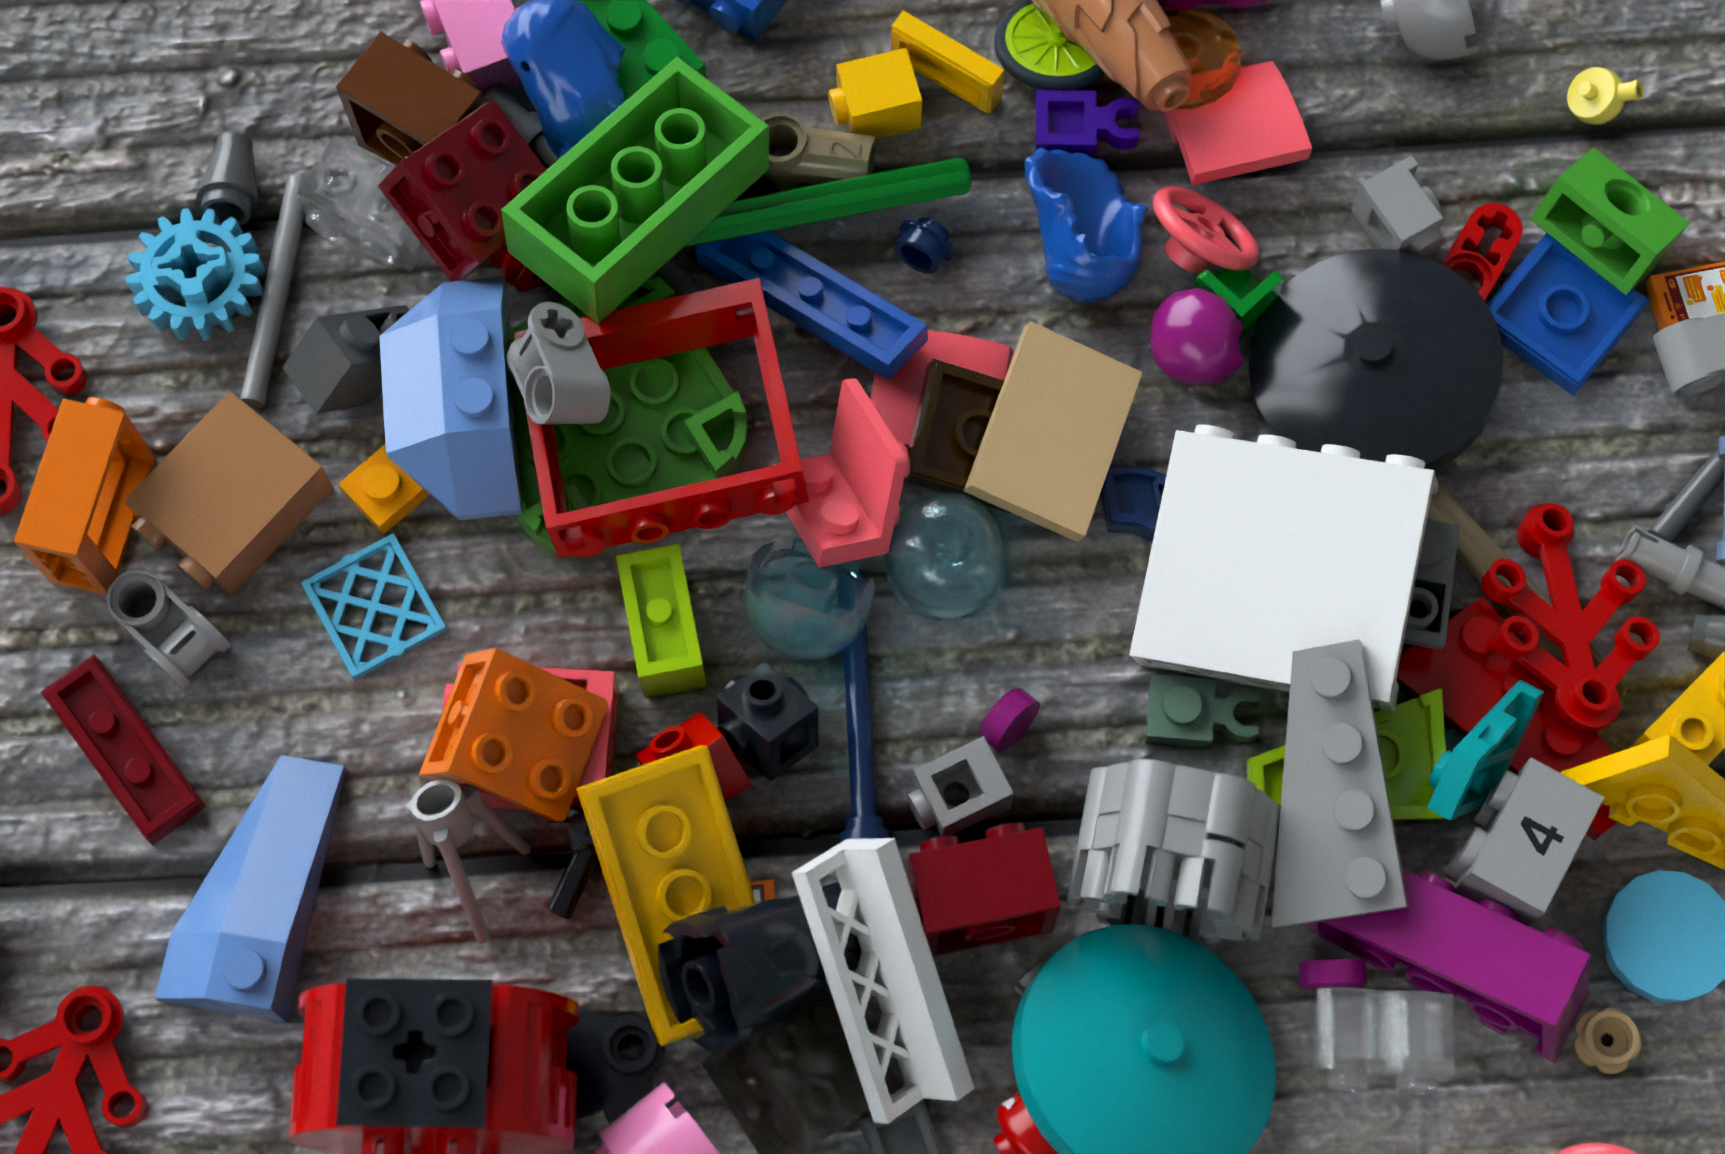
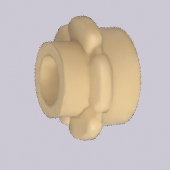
(1624, 1035)

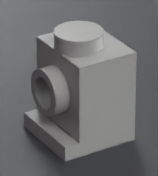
(1399, 210)
(967, 768)

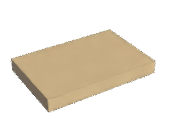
(1053, 432)

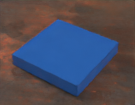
(1562, 314)

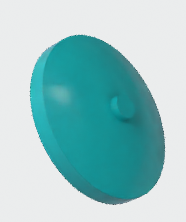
(1142, 1048)

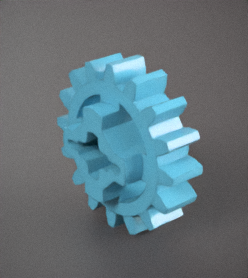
(170, 270)

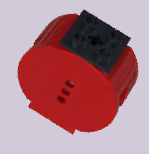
(434, 1068)

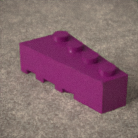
(1477, 953)

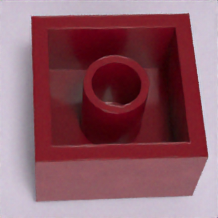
(984, 889)

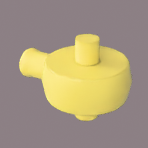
(1600, 94)

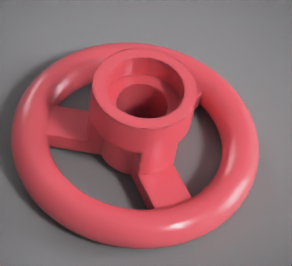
(1200, 236)

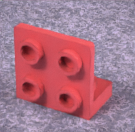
(853, 486)

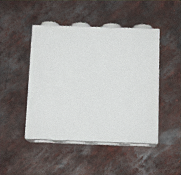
(1280, 556)

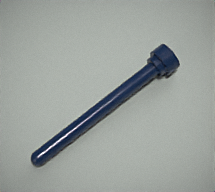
(865, 819)

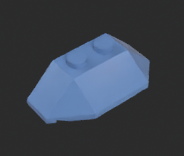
(454, 399)

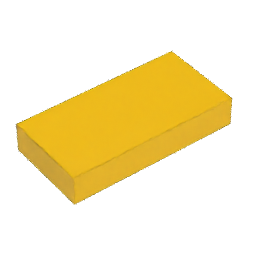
(948, 62)

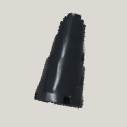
(744, 968)

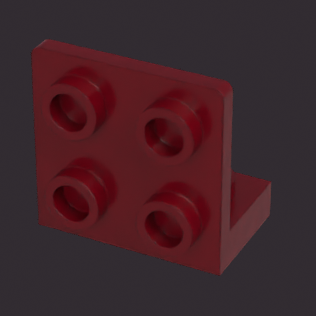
(459, 184)

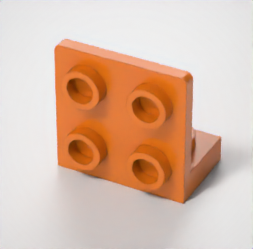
(515, 733)

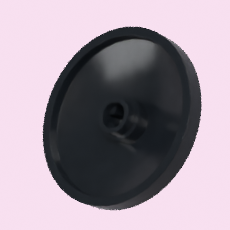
(1377, 358)

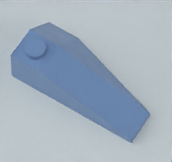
(253, 912)

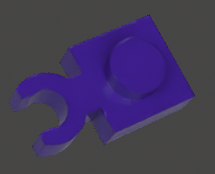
(1074, 121)

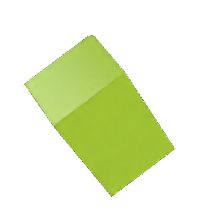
(661, 621)

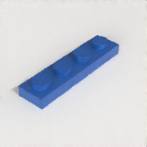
(819, 299)

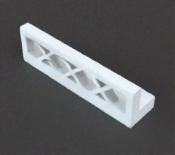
(892, 967)

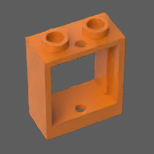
(76, 508)

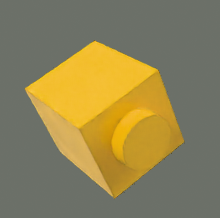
(877, 95)

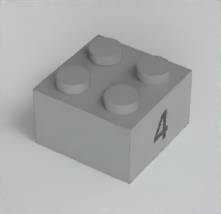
(1526, 840)

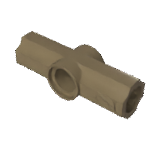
(817, 155)

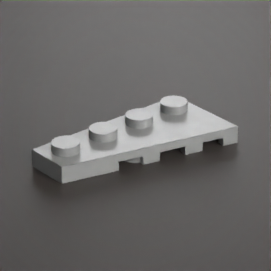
(1335, 809)

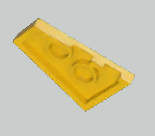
(1665, 789)

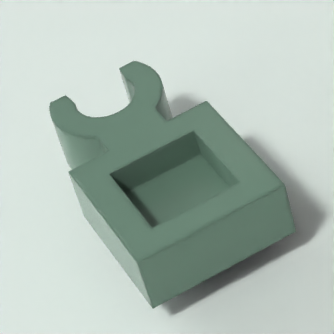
(1187, 712)

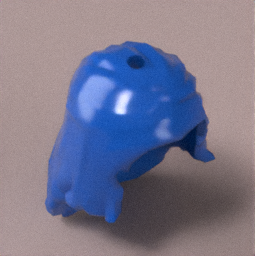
(564, 67)
(1084, 224)

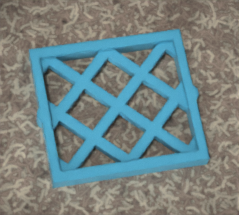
(396, 648)

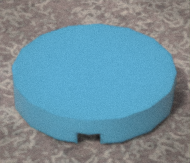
(1666, 937)

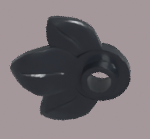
(604, 1077)

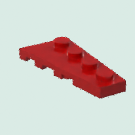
(1478, 677)

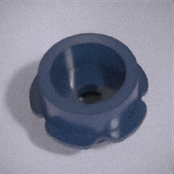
(923, 245)

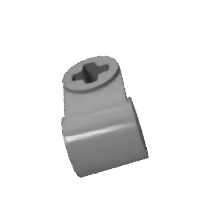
(1693, 354)
(558, 369)
(172, 633)

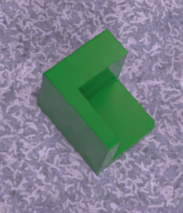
(1242, 292)

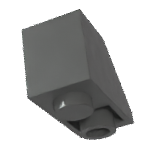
(340, 359)
(1433, 586)

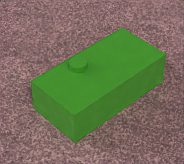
(636, 189)

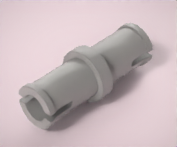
(1681, 568)

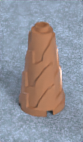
(1129, 45)

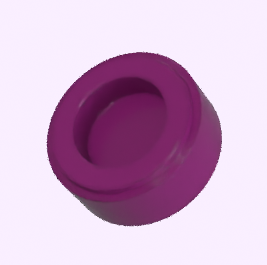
(1009, 719)
(1332, 973)

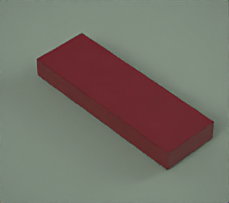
(123, 749)

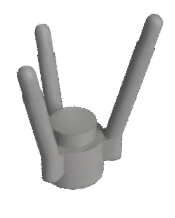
(446, 819)

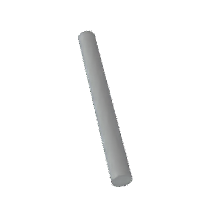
(274, 296)

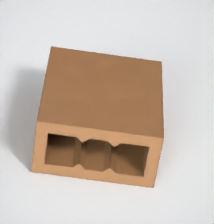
(227, 496)

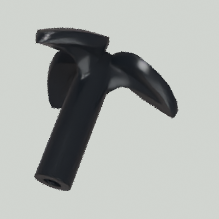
(578, 868)

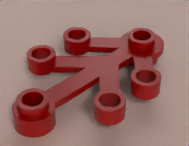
(19, 391)
(1566, 623)
(57, 1094)

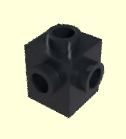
(768, 720)

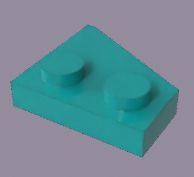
(1483, 755)

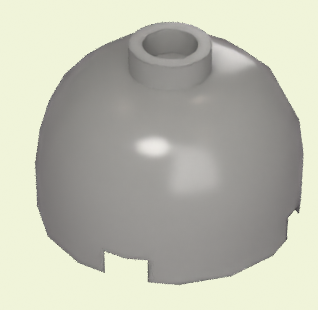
(1433, 27)

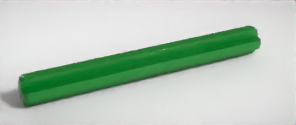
(838, 200)

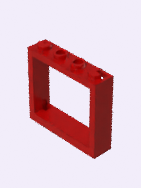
(655, 332)

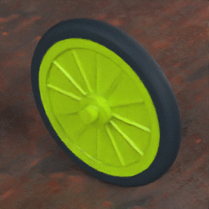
(1040, 53)

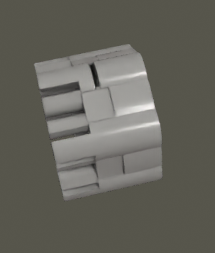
(1176, 844)

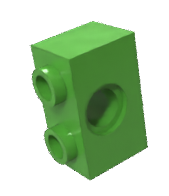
(1609, 220)

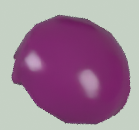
(1196, 338)

